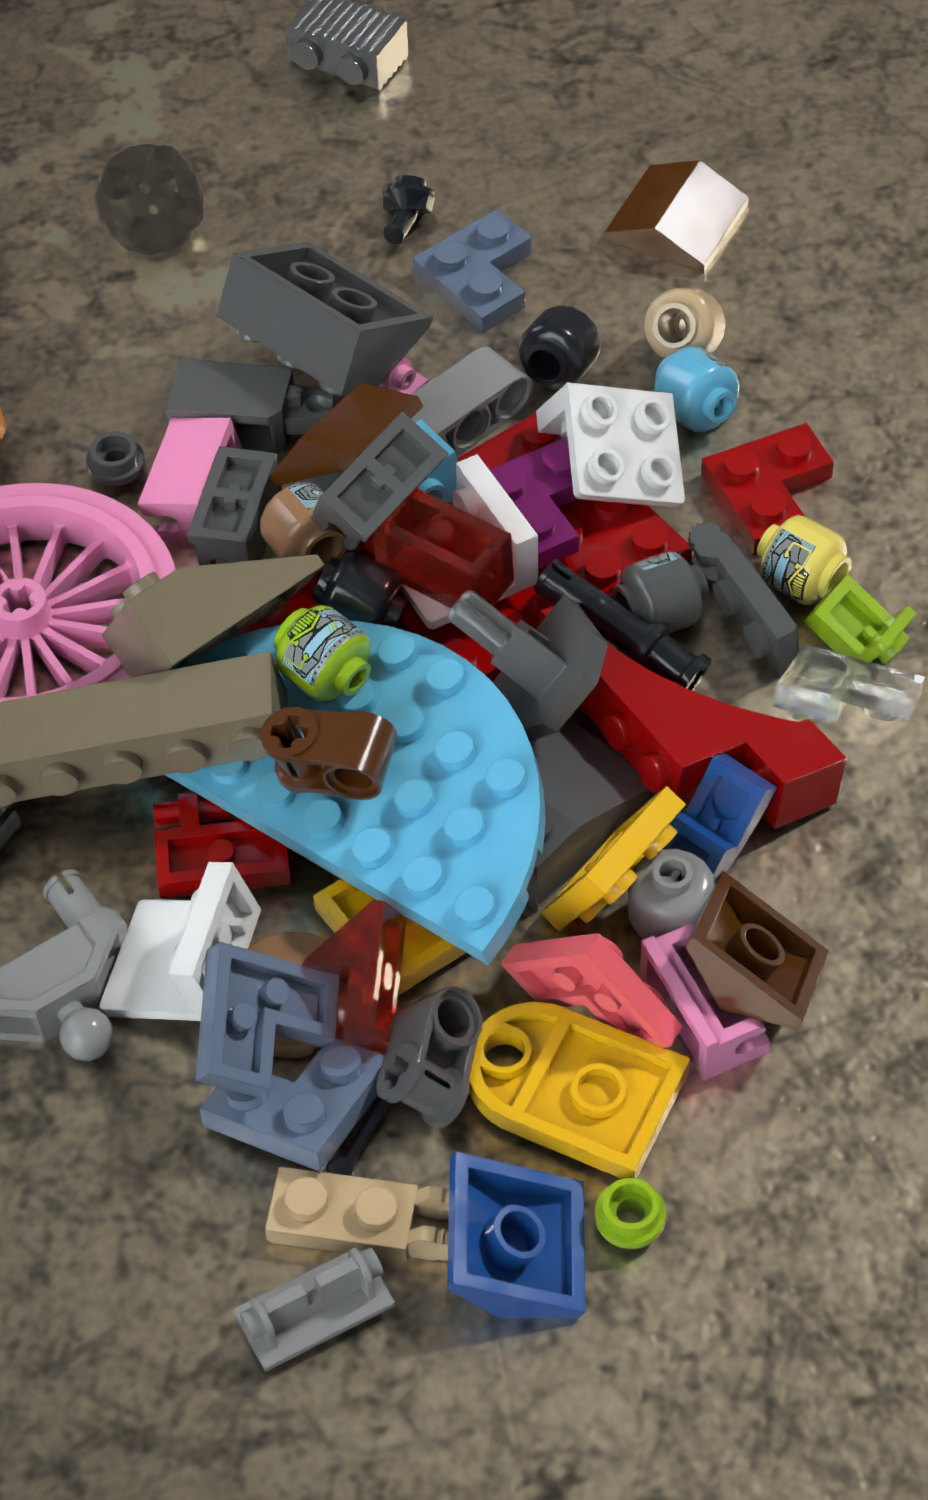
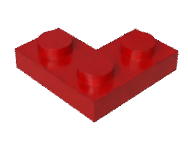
(758, 476)

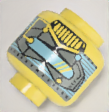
(802, 559)

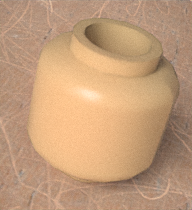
(680, 306)

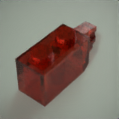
(444, 550)

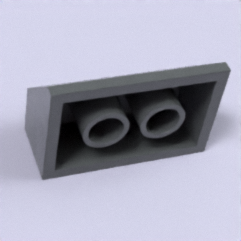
(319, 315)

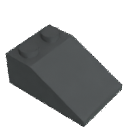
(585, 798)

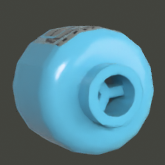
(701, 387)

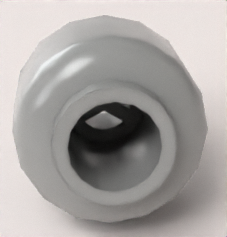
(668, 892)

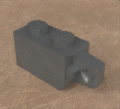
(256, 398)

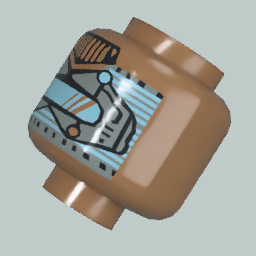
(291, 531)

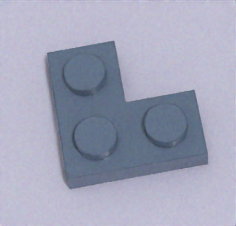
(469, 267)
(247, 1004)
(302, 1117)

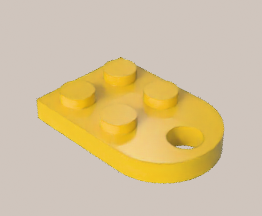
(577, 1085)

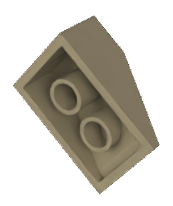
(199, 609)

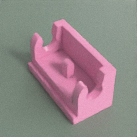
(183, 469)
(710, 1036)

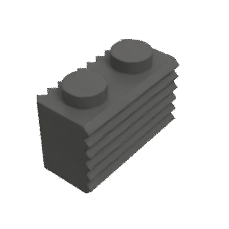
(348, 41)

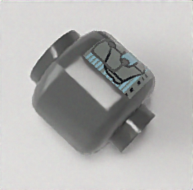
(663, 591)

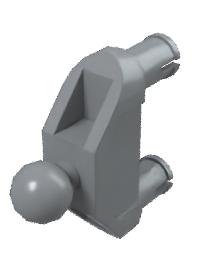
(64, 978)

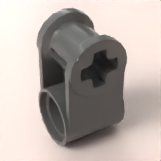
(432, 1055)

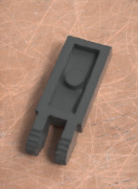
(744, 593)

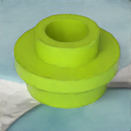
(630, 1195)

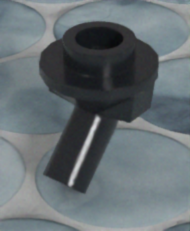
(405, 200)

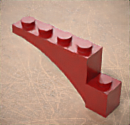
(676, 732)

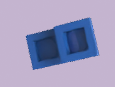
(722, 813)

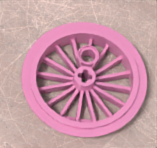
(61, 614)

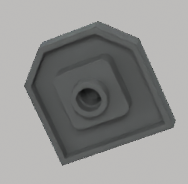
(542, 669)

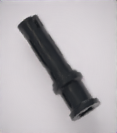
(630, 635)

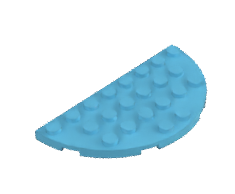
(457, 806)

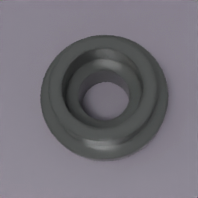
(115, 459)

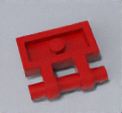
(186, 850)

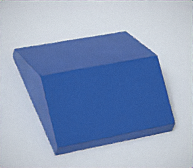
(515, 1239)

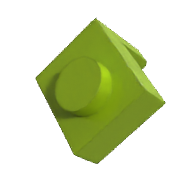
(857, 624)

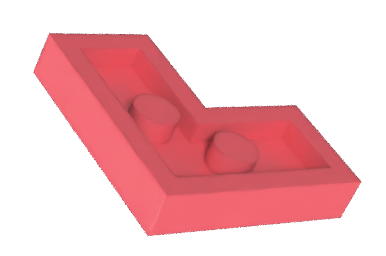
(592, 974)

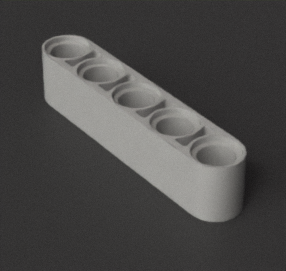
(466, 402)

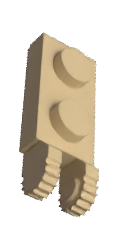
(353, 1211)

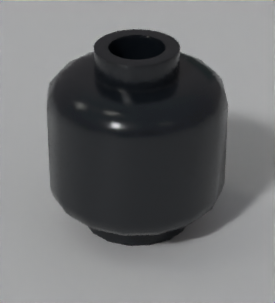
(559, 347)
(361, 590)

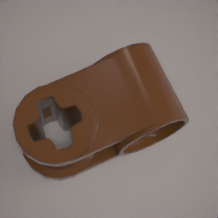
(338, 755)

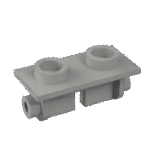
(314, 1307)

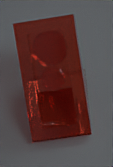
(369, 958)

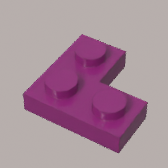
(538, 487)

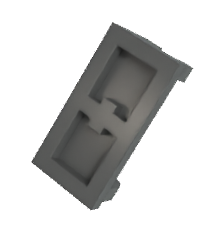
(379, 481)
(232, 506)

